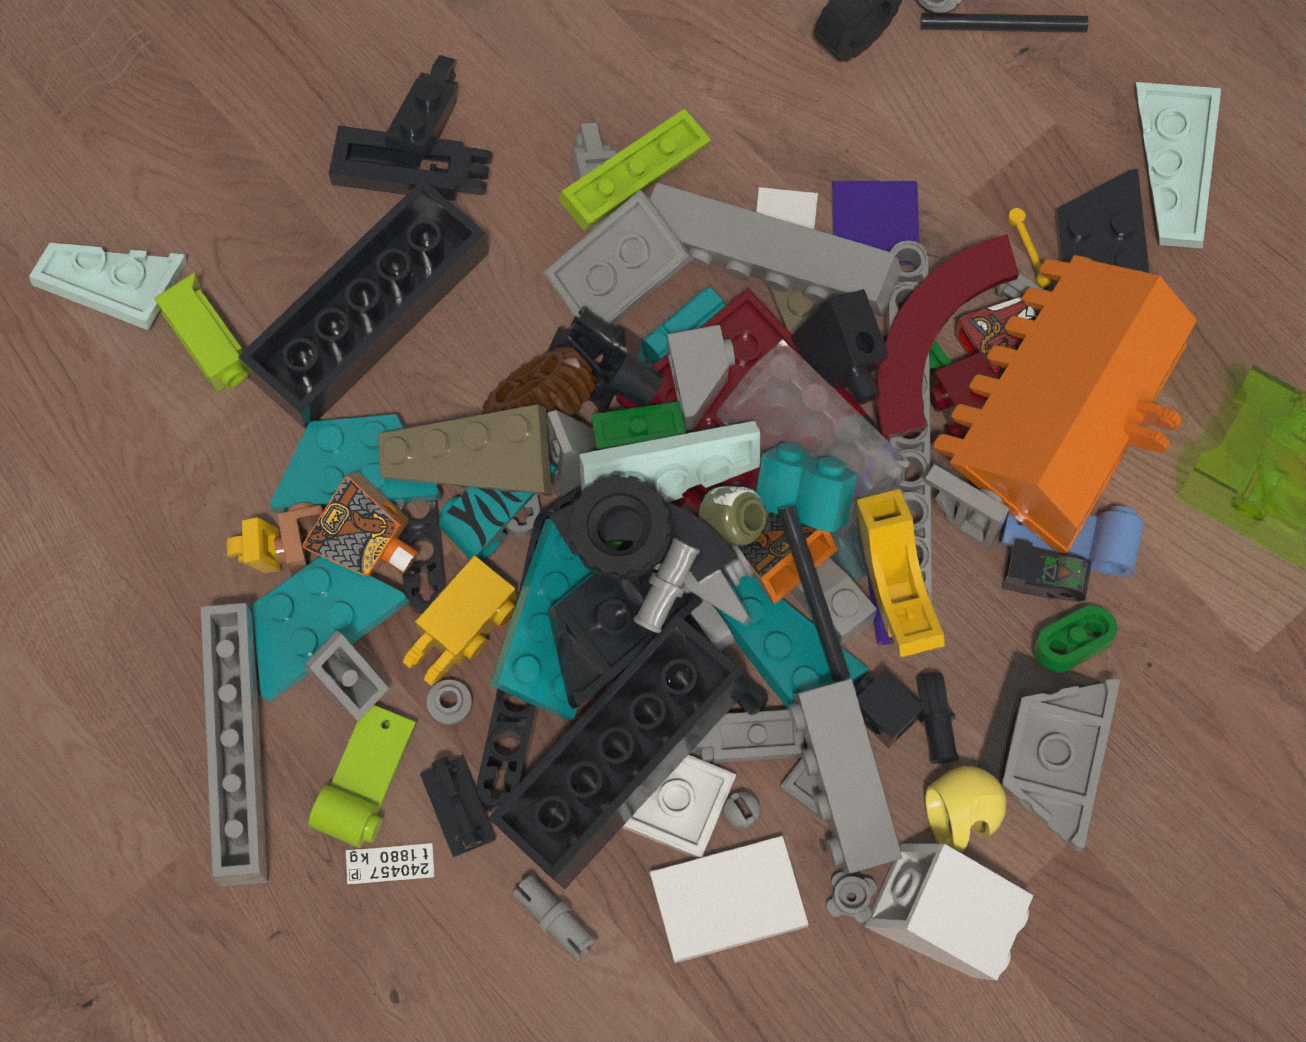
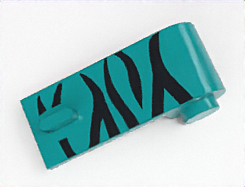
(479, 516)

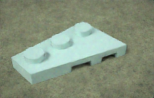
(108, 281)

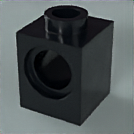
(887, 707)

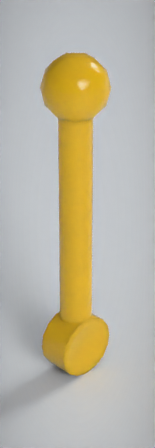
(1016, 218)

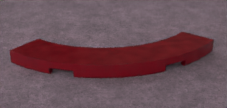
(921, 321)

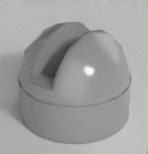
(734, 816)

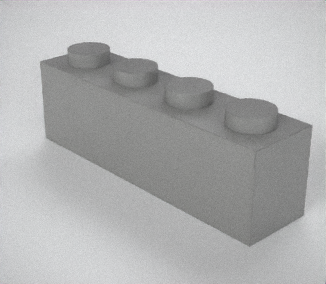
(846, 776)

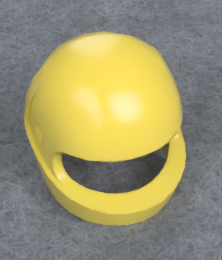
(969, 800)

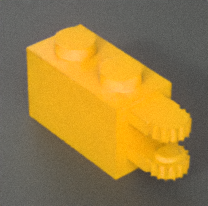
(462, 619)

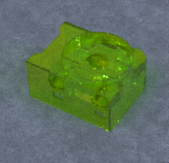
(1258, 469)

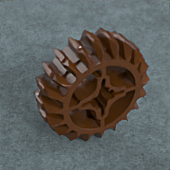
(554, 380)

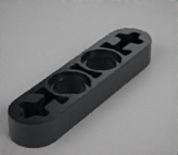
(423, 530)

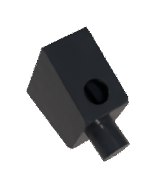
(844, 344)

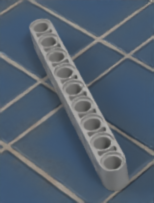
(917, 450)

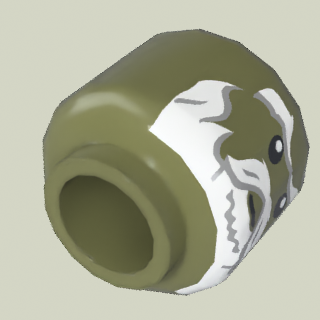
(734, 514)

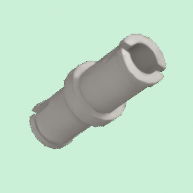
(666, 585)
(554, 917)

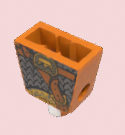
(361, 529)
(772, 559)

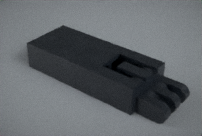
(366, 163)

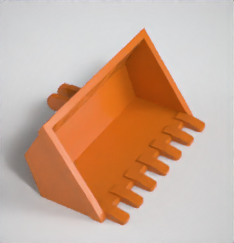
(1072, 394)

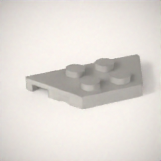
(1060, 756)

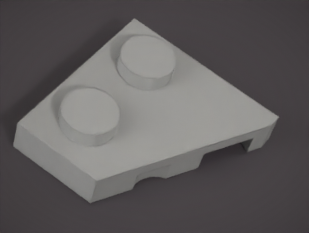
(967, 509)

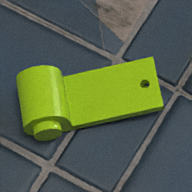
(358, 789)

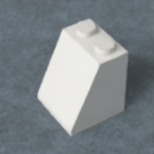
(950, 910)

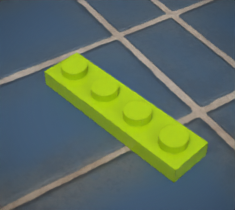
(634, 169)

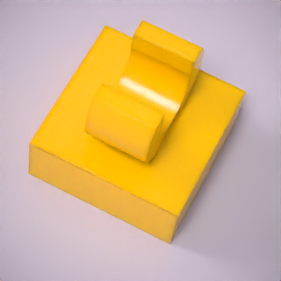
(256, 545)

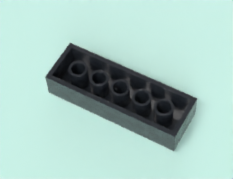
(364, 304)
(620, 751)

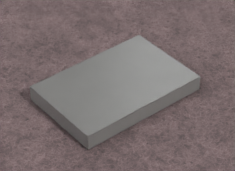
(619, 261)

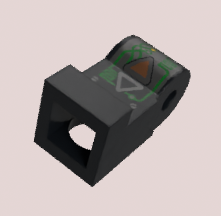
(1046, 573)

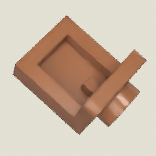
(292, 523)

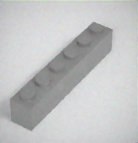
(777, 250)
(233, 745)

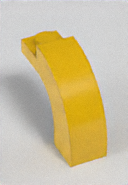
(896, 574)

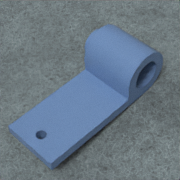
(1106, 541)

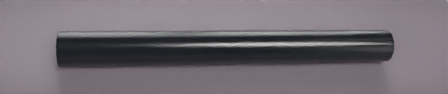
(1003, 22)
(813, 592)

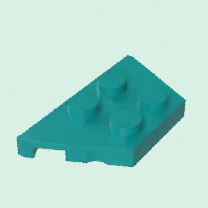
(337, 449)
(307, 611)

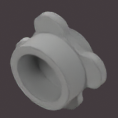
(861, 888)

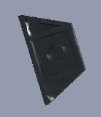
(1105, 225)
(598, 631)

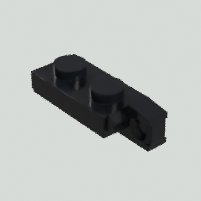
(424, 109)

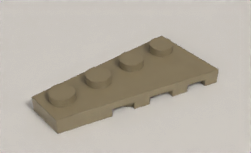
(480, 451)

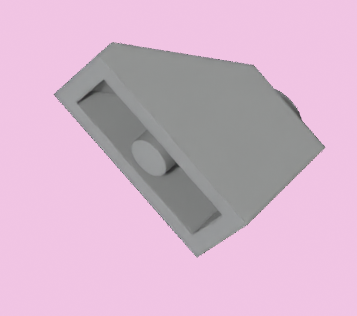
(698, 369)
(345, 677)

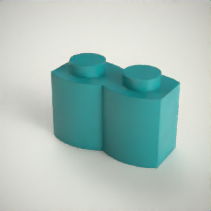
(817, 487)

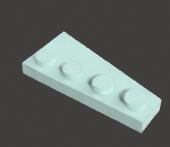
(1179, 152)
(679, 460)

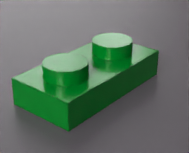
(637, 425)

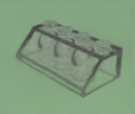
(801, 408)

